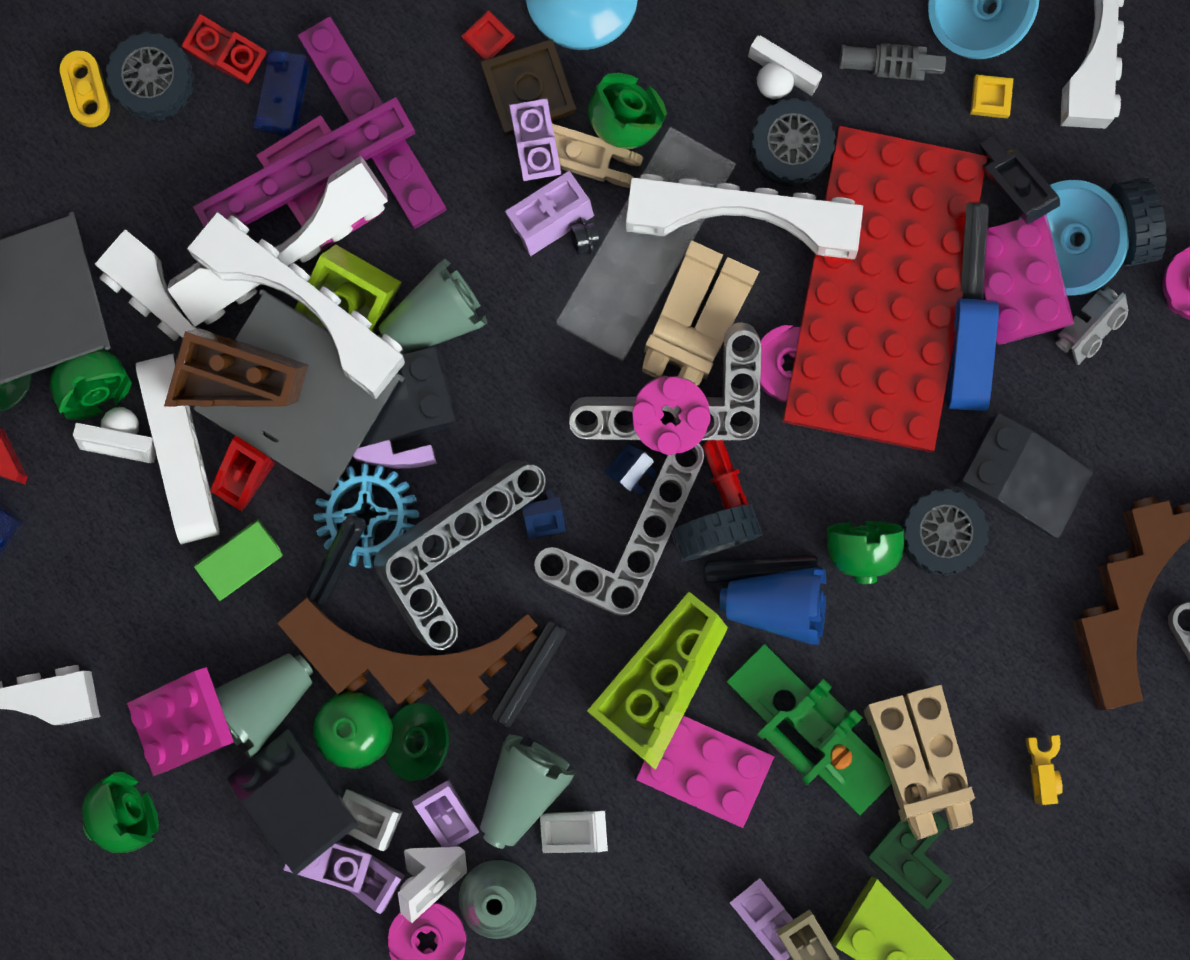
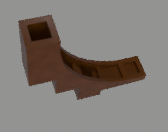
(1110, 637)
(346, 660)

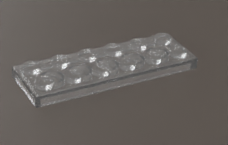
(636, 267)

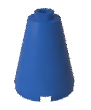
(779, 603)

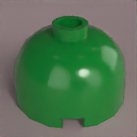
(625, 112)
(88, 382)
(865, 549)
(352, 730)
(118, 816)

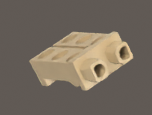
(673, 336)
(922, 759)

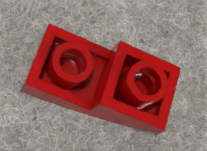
(223, 49)

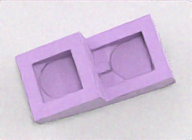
(384, 455)
(763, 916)

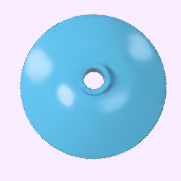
(581, 22)
(974, 33)
(1102, 221)

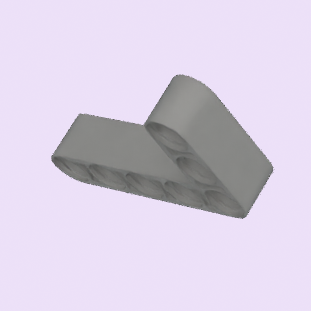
(720, 408)
(639, 542)

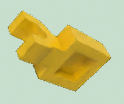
(1045, 780)

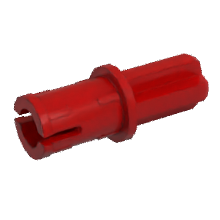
(724, 474)

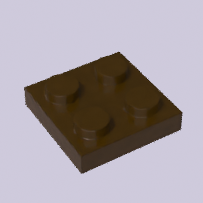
(527, 77)

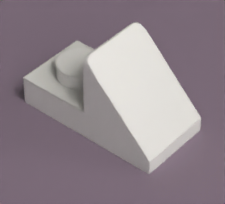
(432, 875)

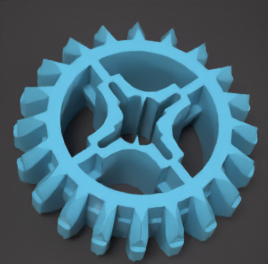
(365, 482)

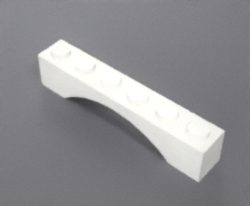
(1090, 93)
(348, 197)
(823, 226)
(236, 257)
(140, 273)
(57, 699)

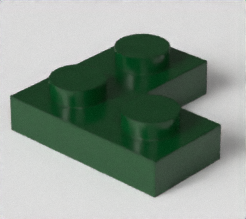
(905, 862)

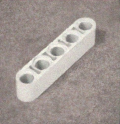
(177, 453)

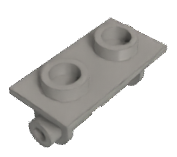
(1105, 313)

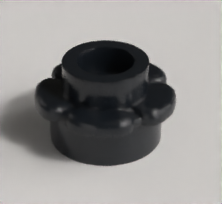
(584, 237)

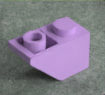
(339, 866)

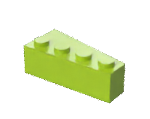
(660, 680)
(884, 930)

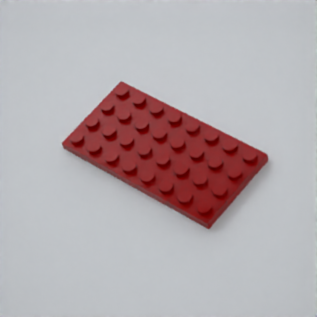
(883, 325)

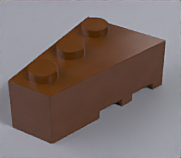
(232, 373)

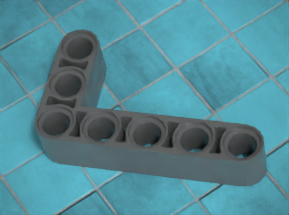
(448, 542)

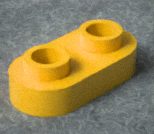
(84, 90)

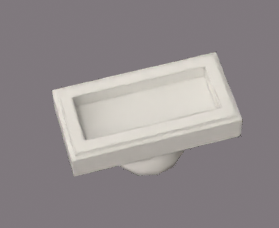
(781, 70)
(116, 437)
(573, 832)

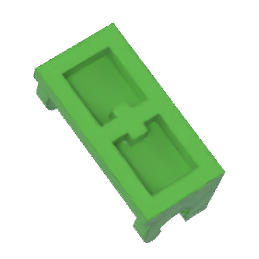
(238, 559)

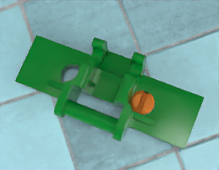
(822, 721)

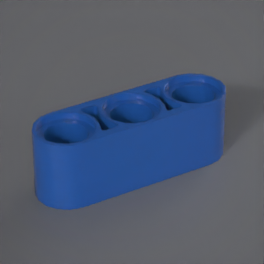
(973, 354)

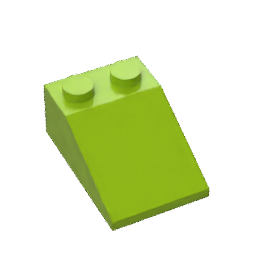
(355, 283)

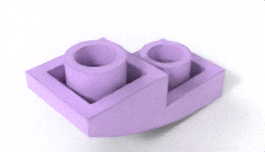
(535, 139)

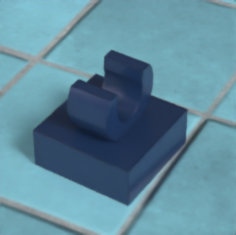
(630, 467)
(544, 517)

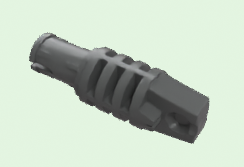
(892, 61)

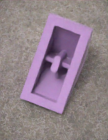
(445, 815)
(379, 884)

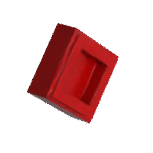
(488, 37)

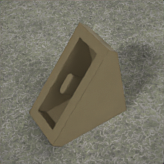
(806, 939)

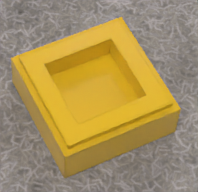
(991, 96)

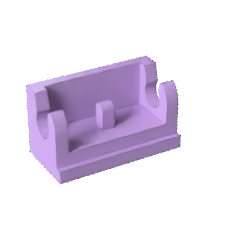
(549, 212)

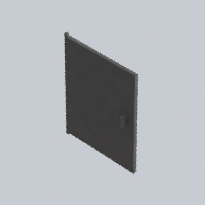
(46, 300)
(332, 411)

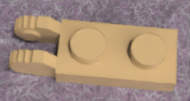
(592, 156)

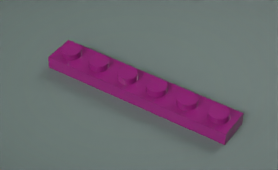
(357, 97)
(309, 165)

